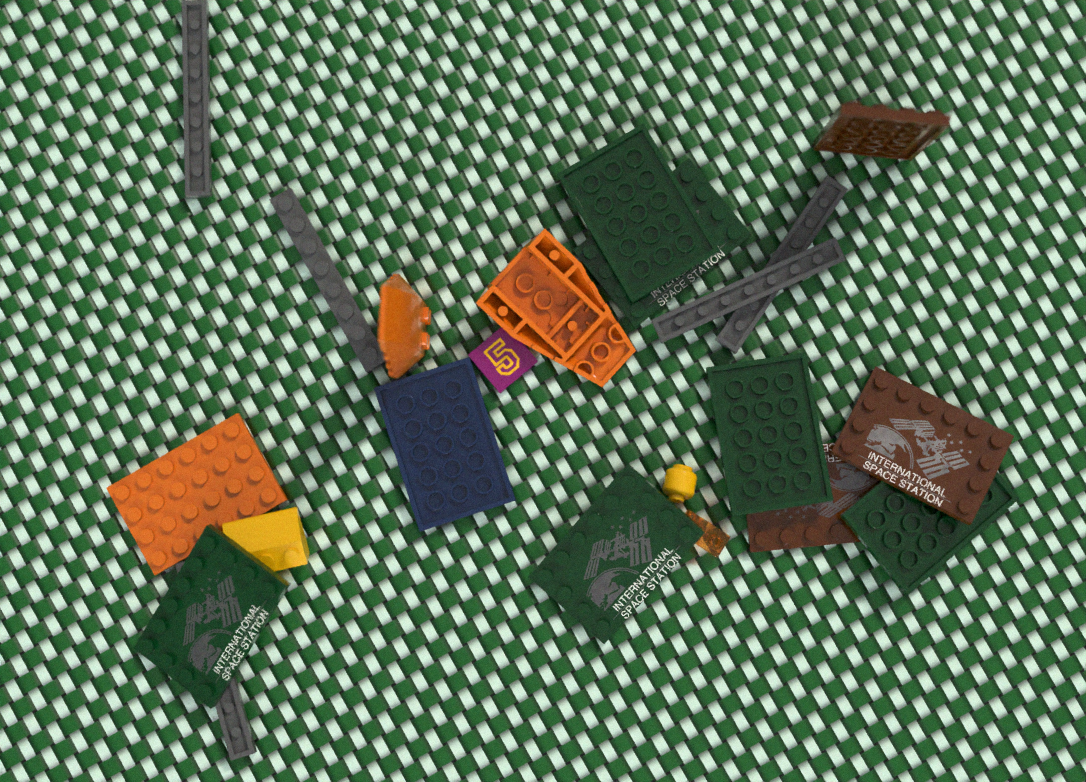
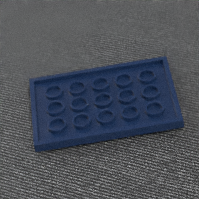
(444, 444)

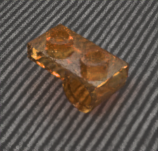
(713, 539)

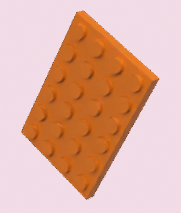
(195, 485)

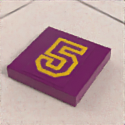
(502, 359)

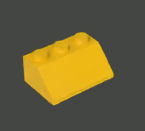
(272, 538)

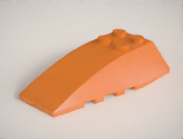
(557, 310)
(402, 326)

